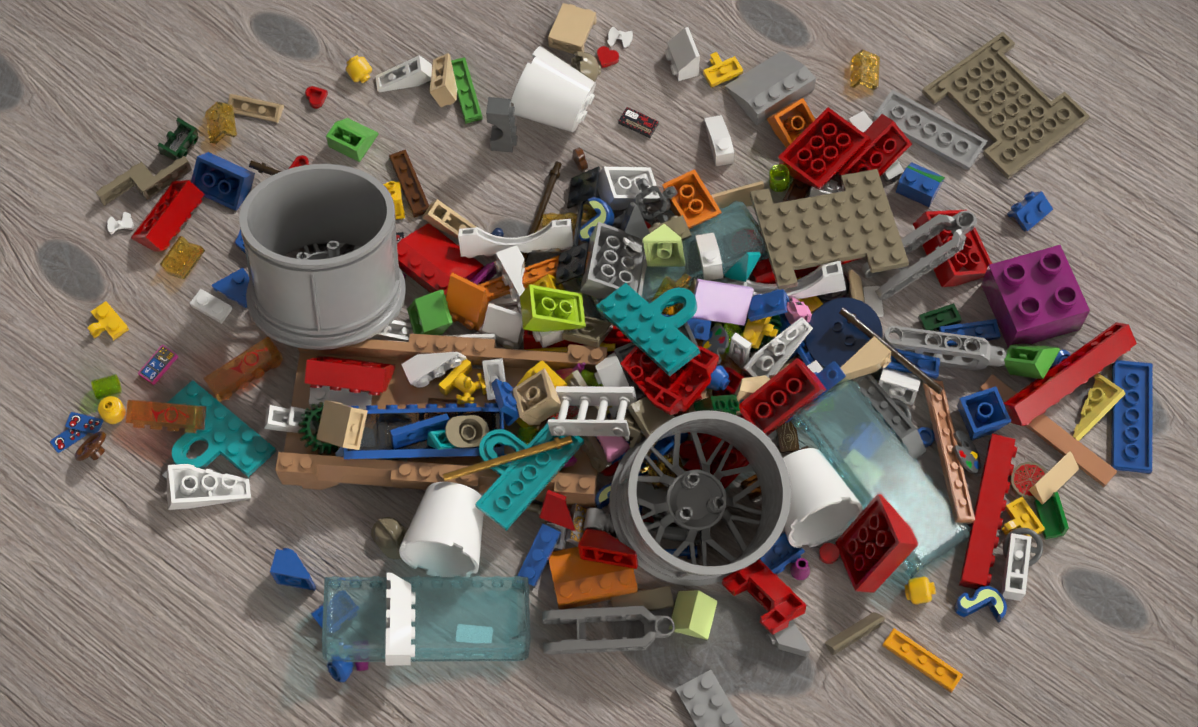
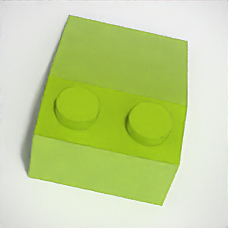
(551, 309)

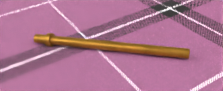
(556, 443)

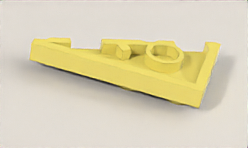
(1099, 402)

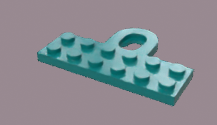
(649, 329)
(223, 434)
(523, 478)

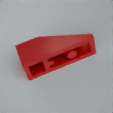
(606, 549)

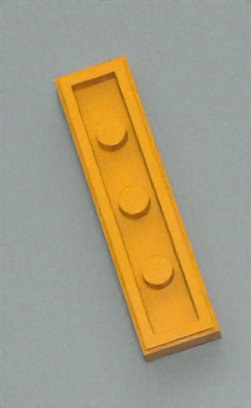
(922, 660)

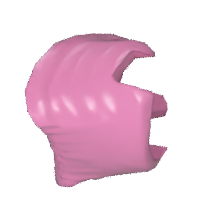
(613, 446)

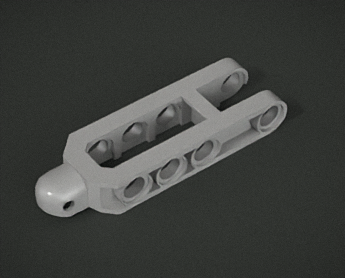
(958, 225)
(916, 341)
(653, 628)

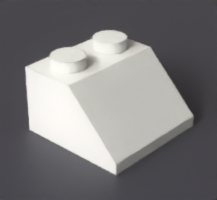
(683, 55)
(505, 325)
(900, 385)

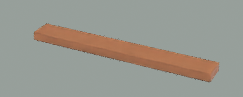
(1060, 439)
(952, 468)

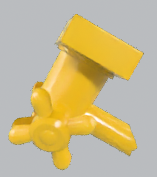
(459, 379)

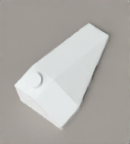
(775, 353)
(197, 487)

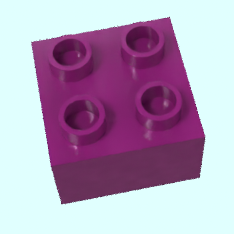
(1035, 296)

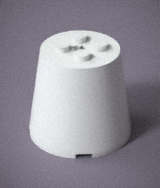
(553, 92)
(820, 500)
(445, 532)

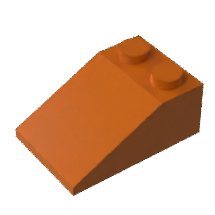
(791, 121)
(692, 199)
(466, 302)

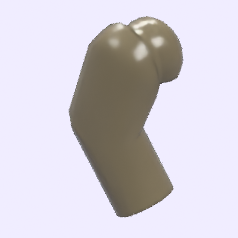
(536, 508)

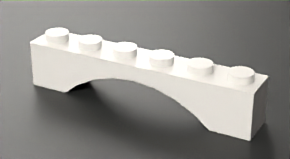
(478, 242)
(512, 266)
(824, 280)

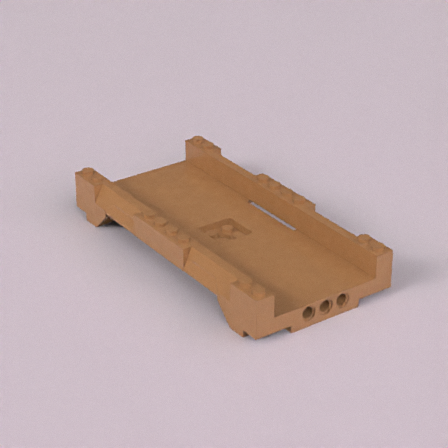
(315, 471)

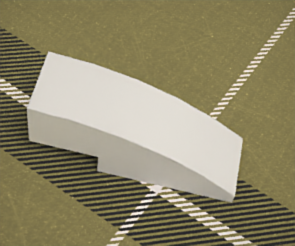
(285, 419)

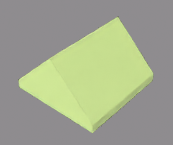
(663, 248)
(693, 614)

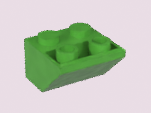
(351, 138)
(430, 314)
(1030, 360)

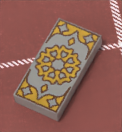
(578, 518)

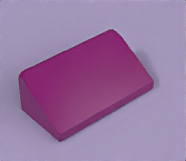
(484, 274)

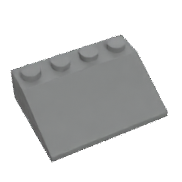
(771, 86)
(612, 263)

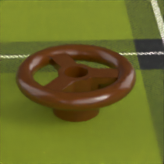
(92, 447)

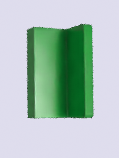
(1052, 517)

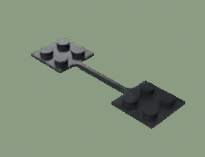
(573, 261)

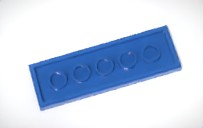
(1132, 417)

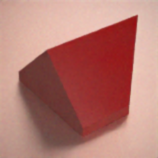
(556, 510)

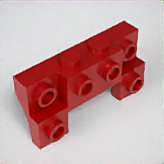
(770, 592)

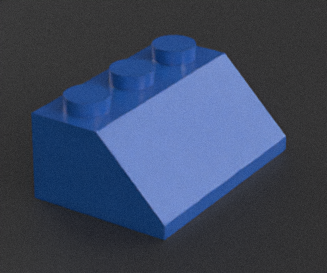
(222, 180)

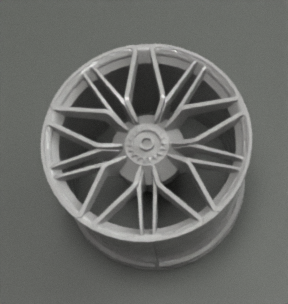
(326, 295)
(699, 499)

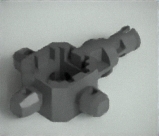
(643, 185)

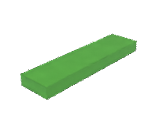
(466, 91)

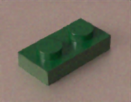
(940, 317)

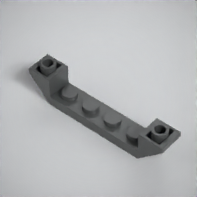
(892, 415)

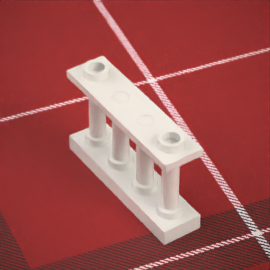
(592, 396)

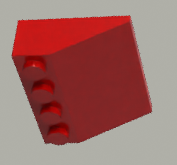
(822, 149)
(432, 258)
(965, 265)
(348, 374)
(875, 545)

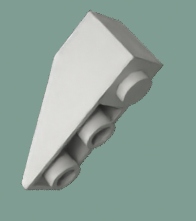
(426, 367)

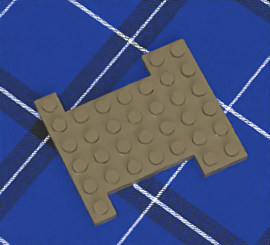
(1007, 106)
(830, 228)

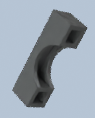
(503, 133)

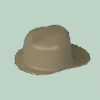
(466, 431)
(388, 536)

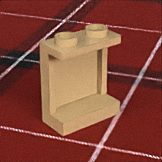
(571, 28)
(341, 425)

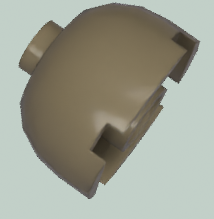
(586, 64)

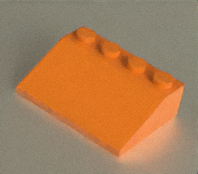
(587, 582)

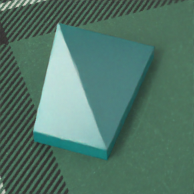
(743, 267)
(438, 440)

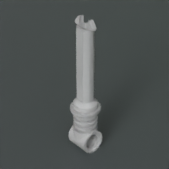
(597, 520)

